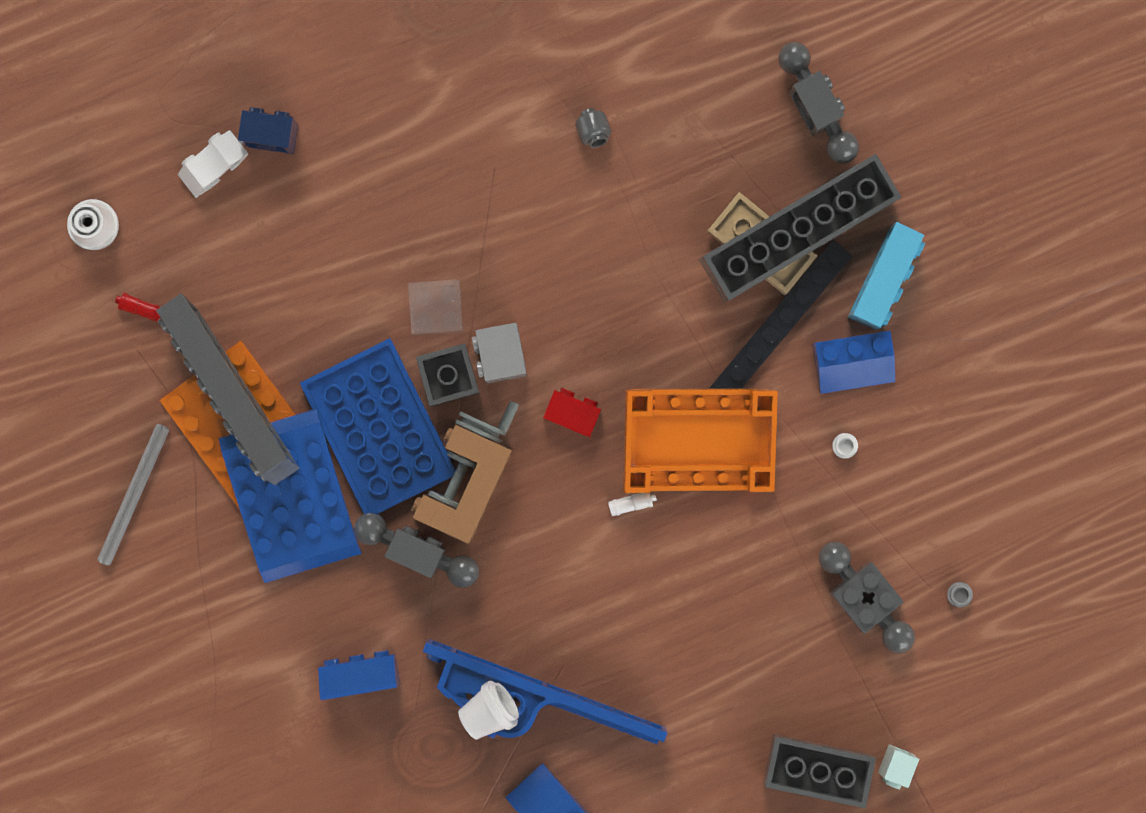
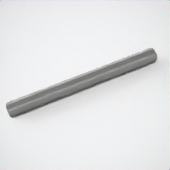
(133, 494)

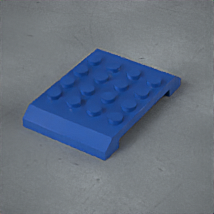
(302, 517)

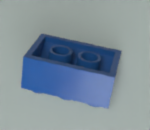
(854, 362)
(358, 675)

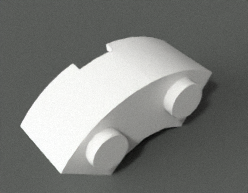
(205, 168)

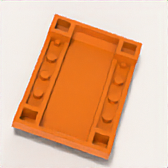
(700, 440)

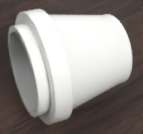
(103, 227)
(489, 711)

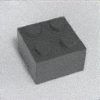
(447, 375)

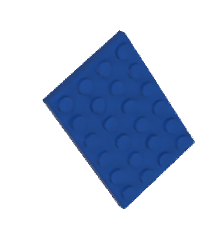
(378, 428)

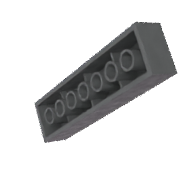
(800, 228)
(227, 390)

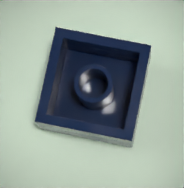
(268, 131)

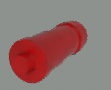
(137, 306)

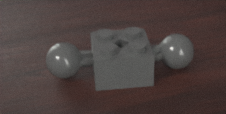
(817, 103)
(416, 552)
(836, 559)

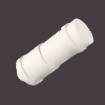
(634, 502)

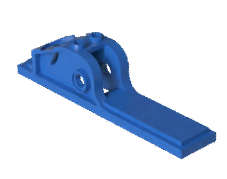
(467, 674)

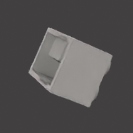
(499, 353)

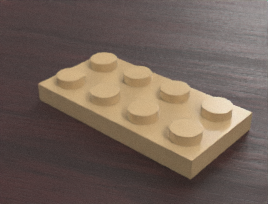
(743, 215)

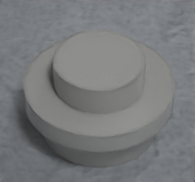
(959, 594)

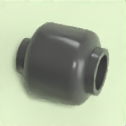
(593, 128)

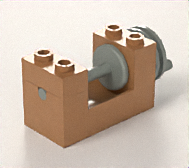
(463, 517)

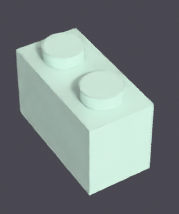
(898, 767)

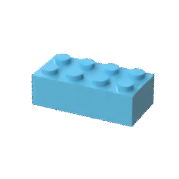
(886, 276)

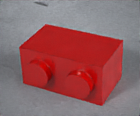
(572, 413)

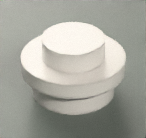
(845, 445)

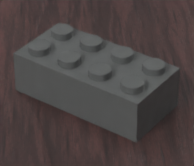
(819, 771)

